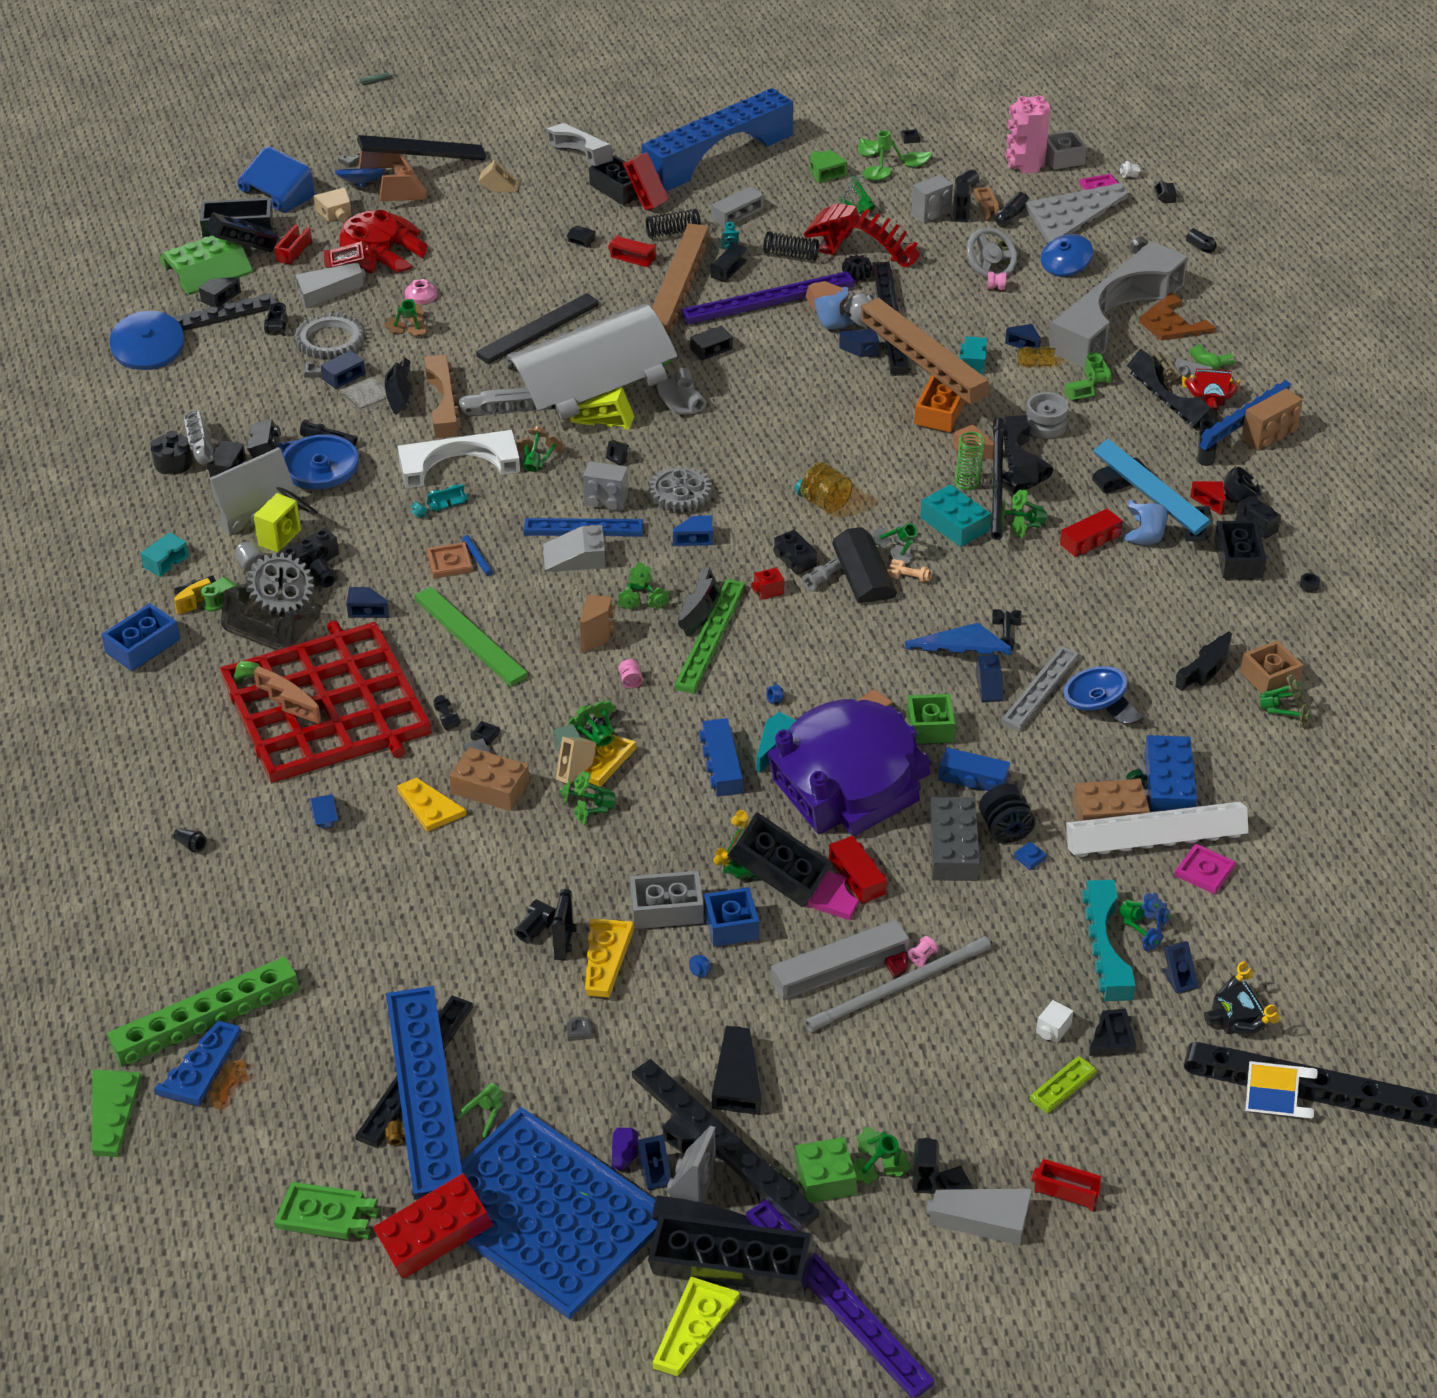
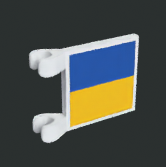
(1275, 1089)

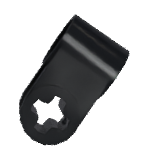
(276, 318)

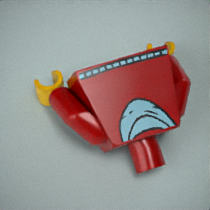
(1212, 386)

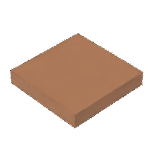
(449, 560)

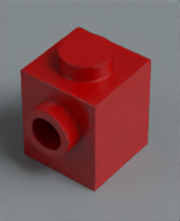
(768, 583)

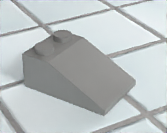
(576, 550)
(695, 1170)

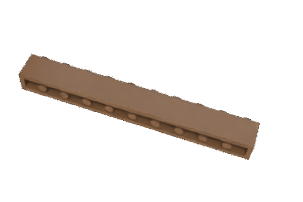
(681, 275)
(925, 351)

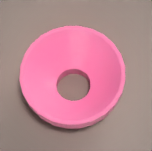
(421, 292)

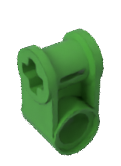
(1096, 369)
(216, 593)

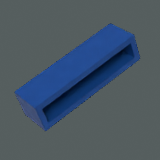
(721, 757)

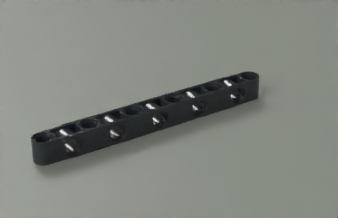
(1327, 1088)

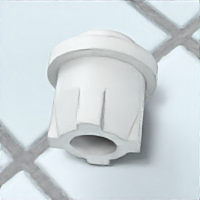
(1129, 170)

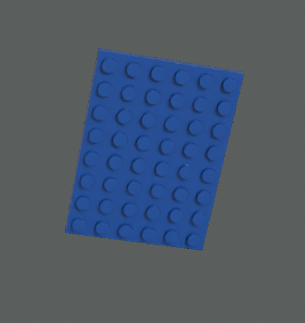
(542, 1224)

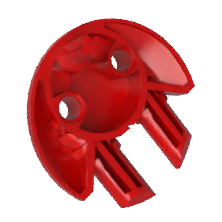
(381, 231)

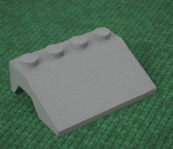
(248, 488)

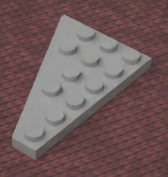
(1067, 212)

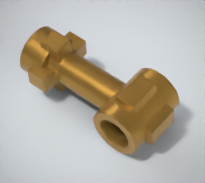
(395, 1133)

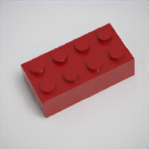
(433, 1226)

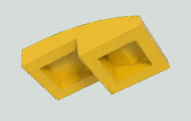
(187, 599)

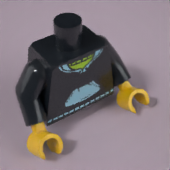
(1238, 1007)

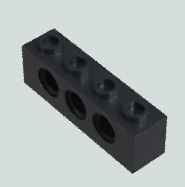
(242, 232)
(316, 546)

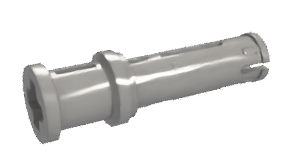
(821, 574)

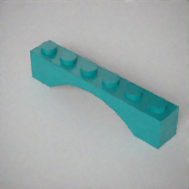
(1116, 976)

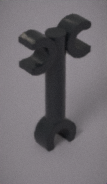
(1007, 619)

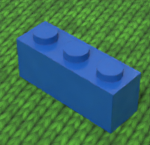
(973, 770)

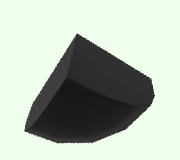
(1124, 712)

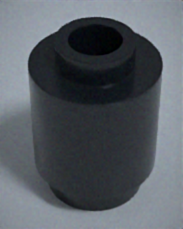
(968, 176)
(322, 573)

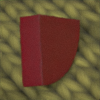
(896, 964)

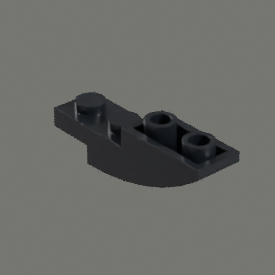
(397, 386)
(700, 604)
(1207, 665)

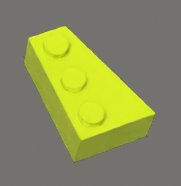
(608, 409)

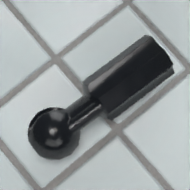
(1011, 209)

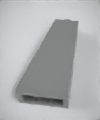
(329, 283)
(982, 1212)

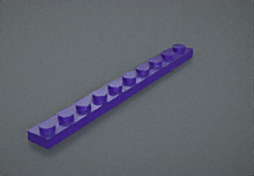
(760, 299)
(854, 1314)

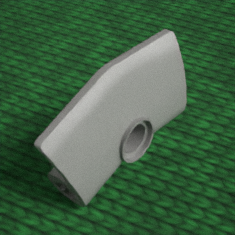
(680, 393)

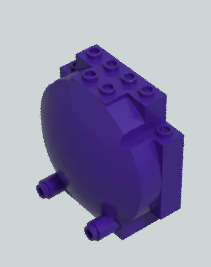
(849, 764)

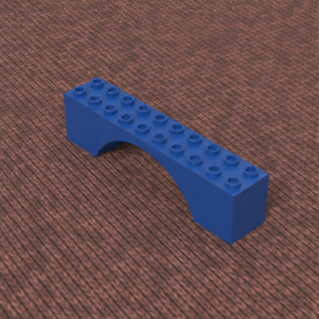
(677, 153)

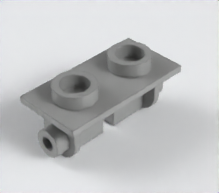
(1188, 368)

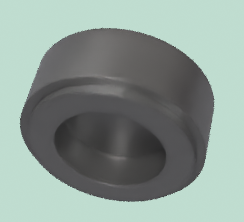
(1137, 244)

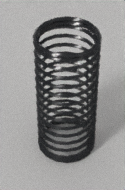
(653, 226)
(815, 242)

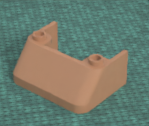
(397, 187)

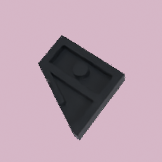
(1113, 1034)

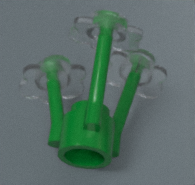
(855, 188)

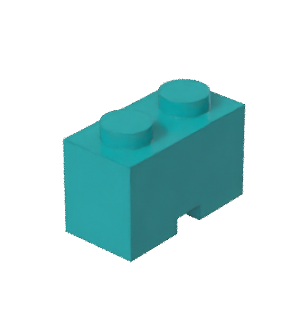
(974, 352)
(164, 553)

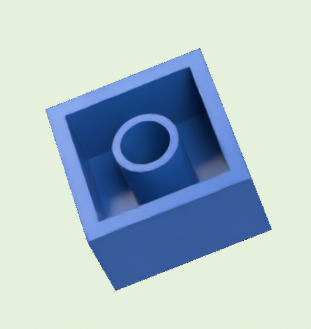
(731, 916)

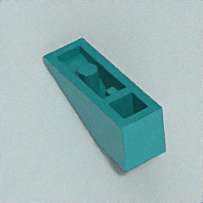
(772, 726)

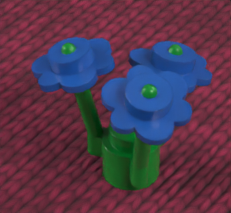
(1151, 907)

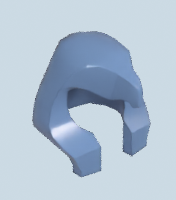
(829, 311)
(1153, 523)

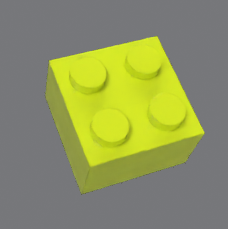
(277, 522)

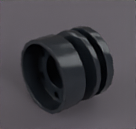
(1007, 813)

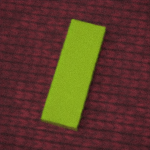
(1063, 1084)

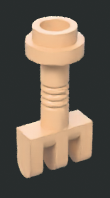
(898, 567)

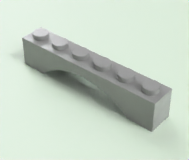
(569, 137)

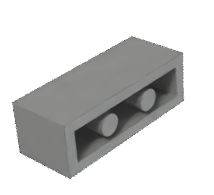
(737, 206)

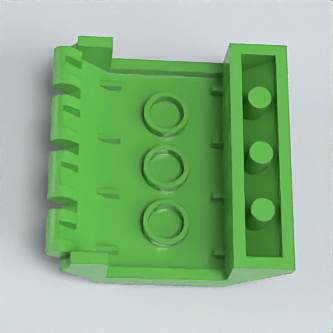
(206, 260)

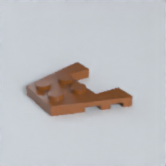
(1168, 325)

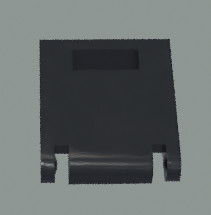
(563, 925)

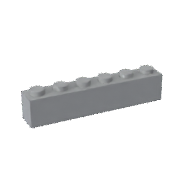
(838, 959)

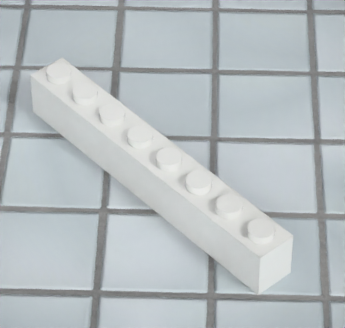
(1157, 828)

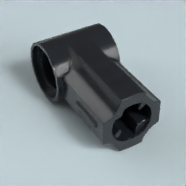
(537, 917)

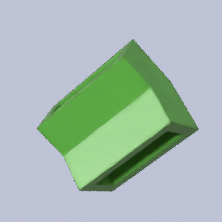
(1079, 389)

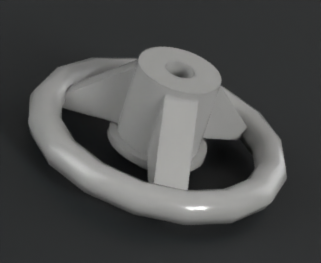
(989, 252)

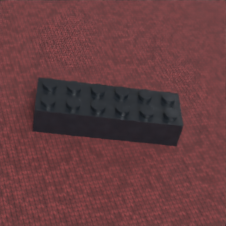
(732, 1254)

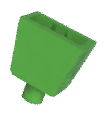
(827, 165)

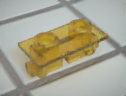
(1027, 356)

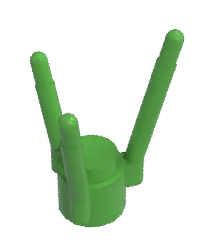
(487, 1099)

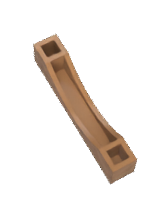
(445, 415)

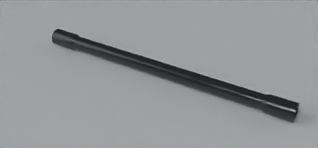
(997, 524)

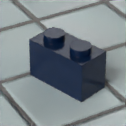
(343, 369)

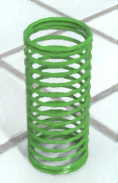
(980, 448)

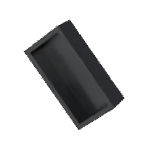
(255, 211)

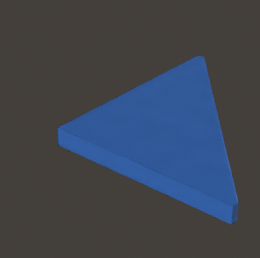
(969, 637)

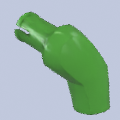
(1203, 357)

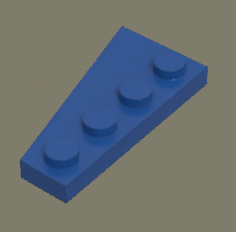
(198, 1070)

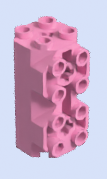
(1028, 134)

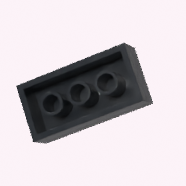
(779, 859)

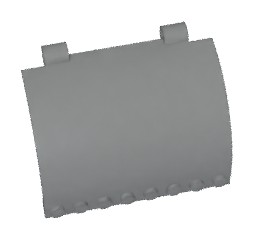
(594, 359)

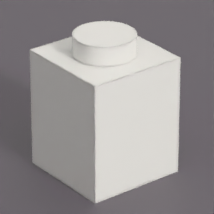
(1054, 1021)

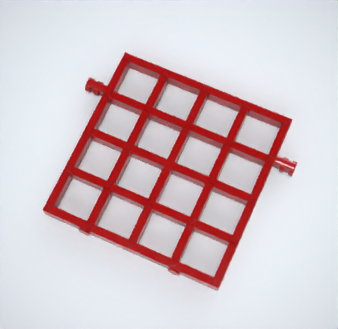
(335, 725)

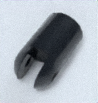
(1201, 241)

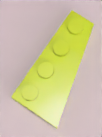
(693, 1322)

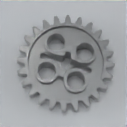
(680, 488)
(260, 582)

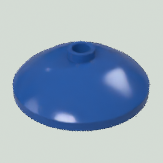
(360, 176)
(1067, 255)
(1095, 688)

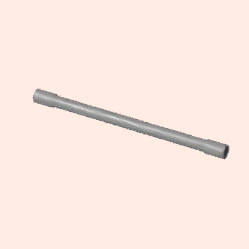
(826, 1017)

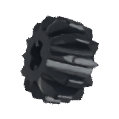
(857, 267)

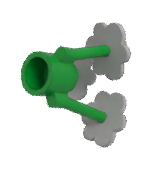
(902, 534)

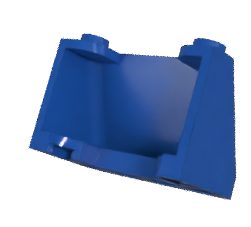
(280, 177)

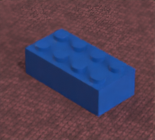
(1169, 773)

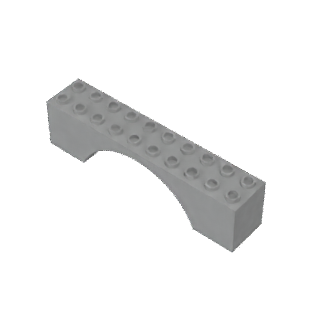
(1145, 276)

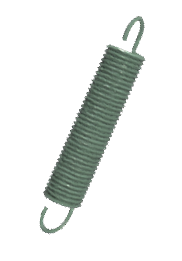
(375, 78)

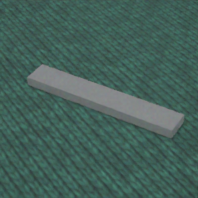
(1040, 688)

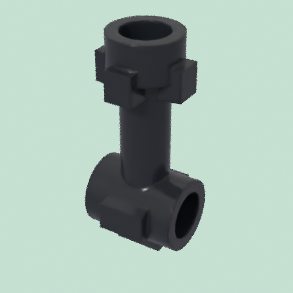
(449, 719)

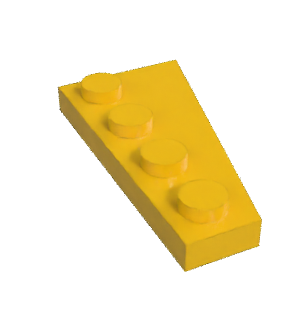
(606, 953)

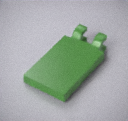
(326, 1211)

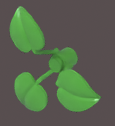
(884, 143)

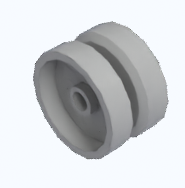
(1047, 414)

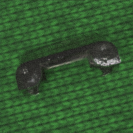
(248, 621)

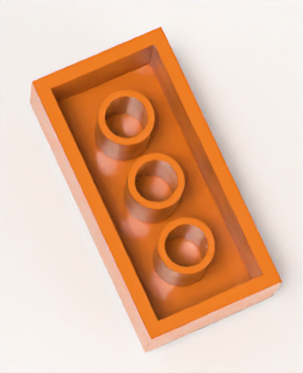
(938, 406)

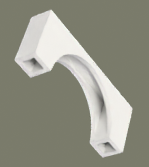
(420, 457)

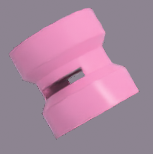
(996, 281)
(630, 673)

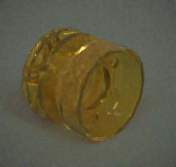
(826, 487)

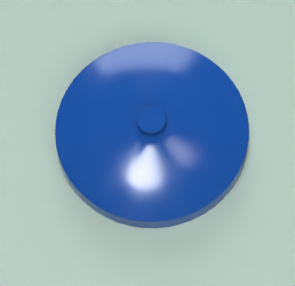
(146, 340)
(321, 461)

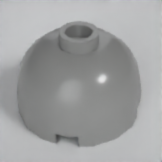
(854, 304)

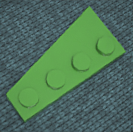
(111, 1109)

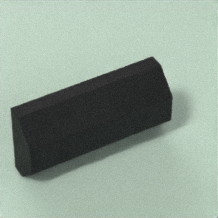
(863, 565)

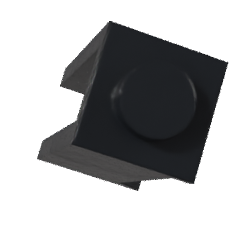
(728, 263)

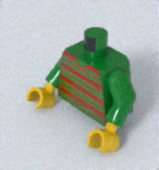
(721, 857)

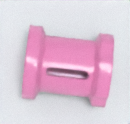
(923, 951)

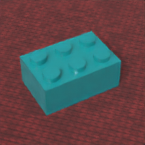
(955, 515)

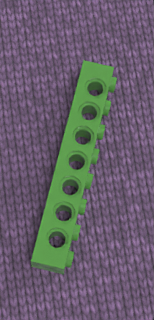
(202, 1011)

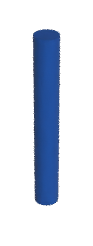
(477, 555)

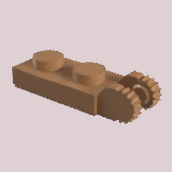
(986, 201)

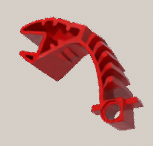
(838, 222)

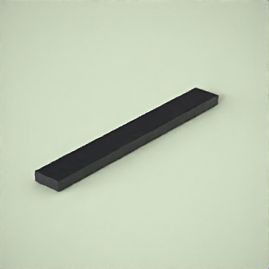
(421, 147)
(537, 328)
(389, 1106)

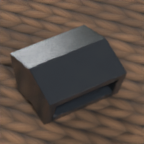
(1165, 192)
(581, 236)

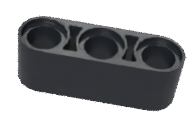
(1206, 457)
(1044, 472)
(1109, 480)

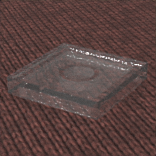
(365, 394)

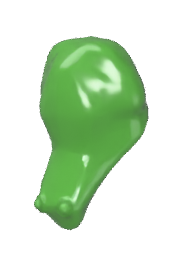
(244, 670)

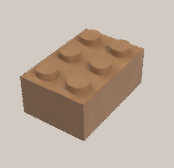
(1272, 419)
(489, 779)
(1109, 799)

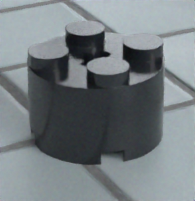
(171, 453)

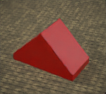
(1209, 494)

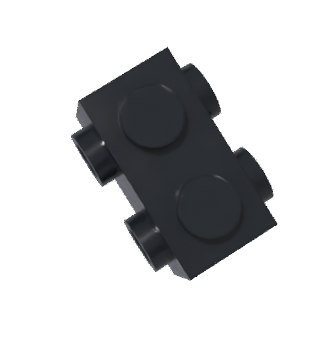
(795, 552)

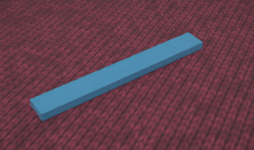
(1152, 486)

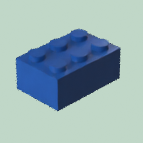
(140, 636)

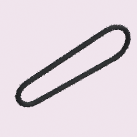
(314, 511)

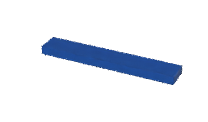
(561, 526)

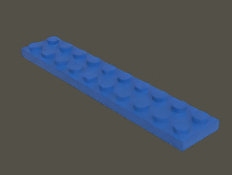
(423, 1089)

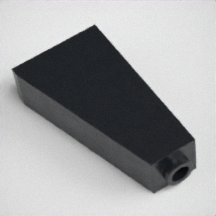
(736, 1077)

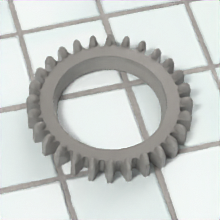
(306, 329)

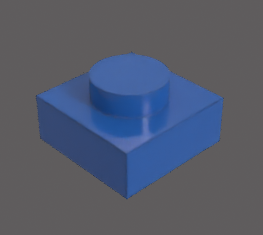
(1030, 855)

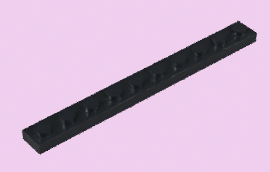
(886, 292)
(727, 1145)

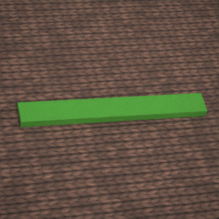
(471, 636)
(710, 637)

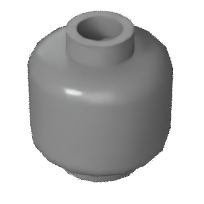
(248, 554)

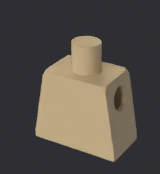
(333, 205)

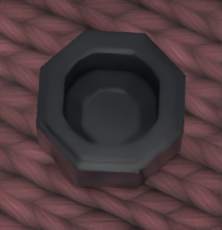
(1309, 582)

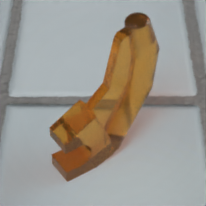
(225, 1080)

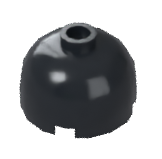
(1239, 485)

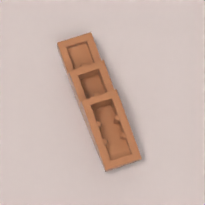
(288, 694)

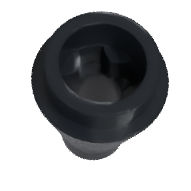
(191, 839)

